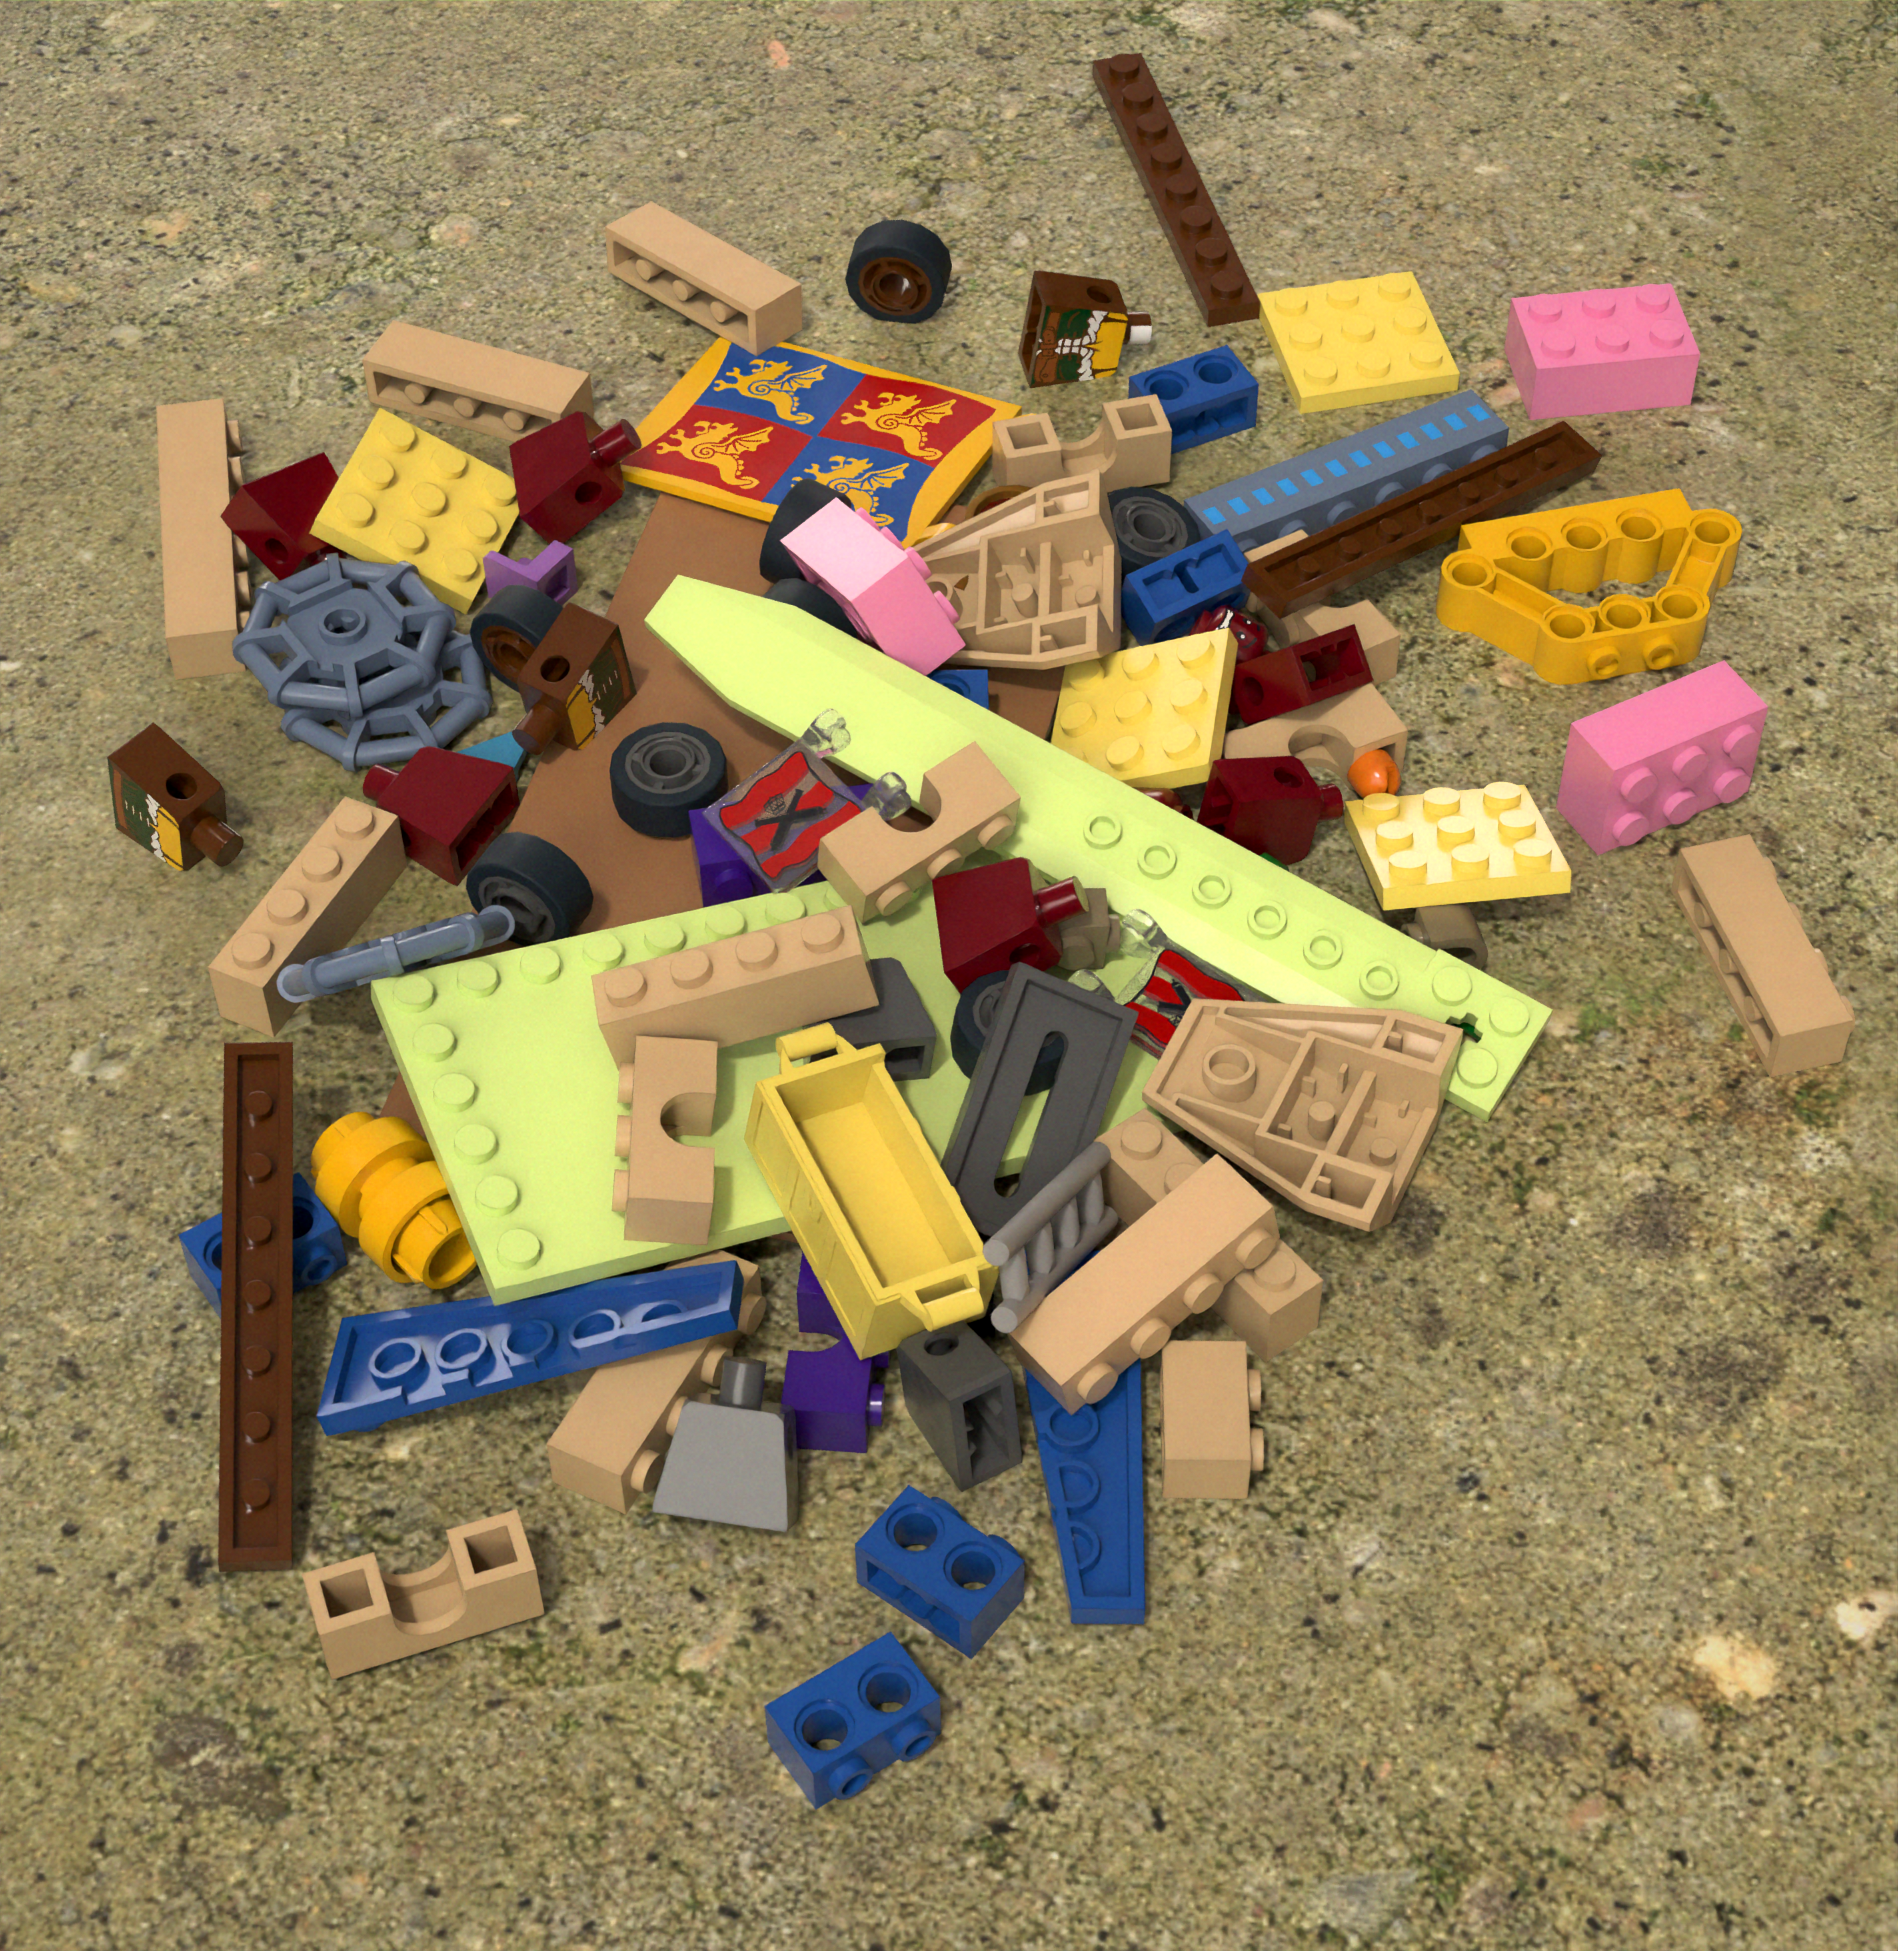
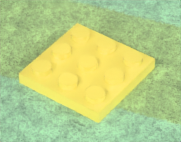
(1357, 342)
(420, 505)
(1150, 710)
(1456, 846)

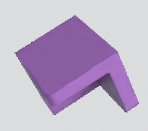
(549, 572)

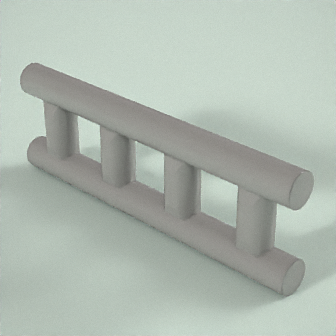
(1033, 1228)

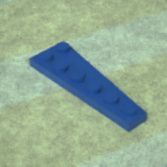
(469, 1348)
(1095, 1495)

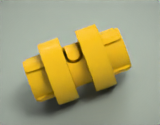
(391, 1195)

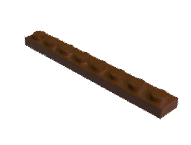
(1175, 191)
(1419, 519)
(256, 1310)

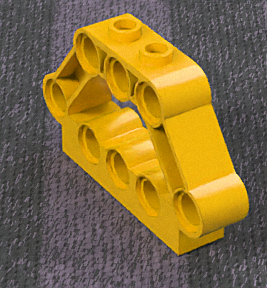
(1508, 564)

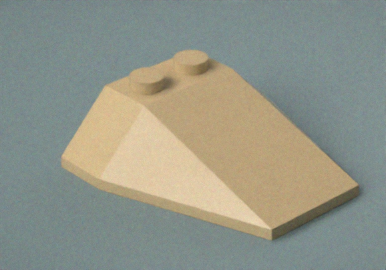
(1038, 577)
(1311, 1097)

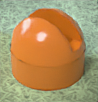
(1374, 774)

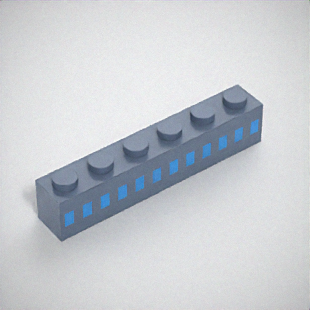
(1350, 473)

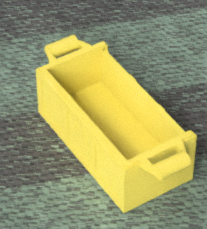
(865, 1194)

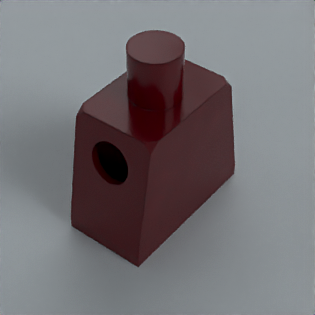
(570, 473)
(278, 512)
(1279, 682)
(1268, 805)
(446, 807)
(1002, 918)

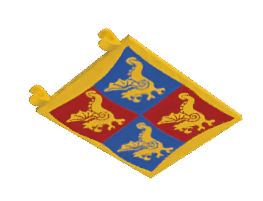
(757, 425)

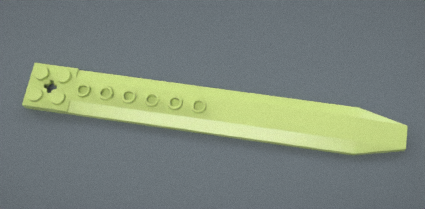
(1080, 822)

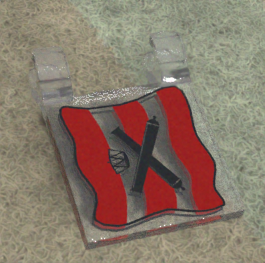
(793, 802)
(1163, 984)

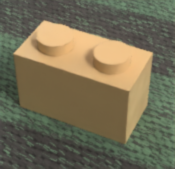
(1207, 1420)

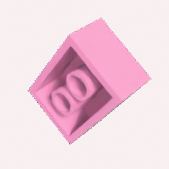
(1601, 351)
(876, 585)
(1661, 757)

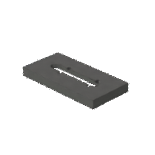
(1094, 1046)

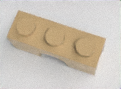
(1127, 448)
(1375, 632)
(1326, 733)
(881, 866)
(666, 1183)
(383, 1617)

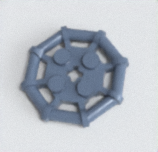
(324, 600)
(406, 711)
(395, 954)

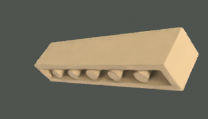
(198, 549)

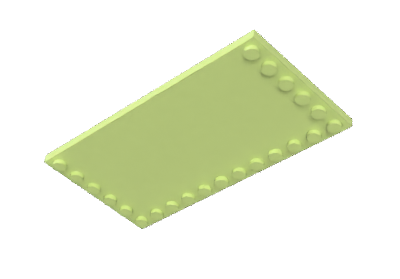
(527, 1092)

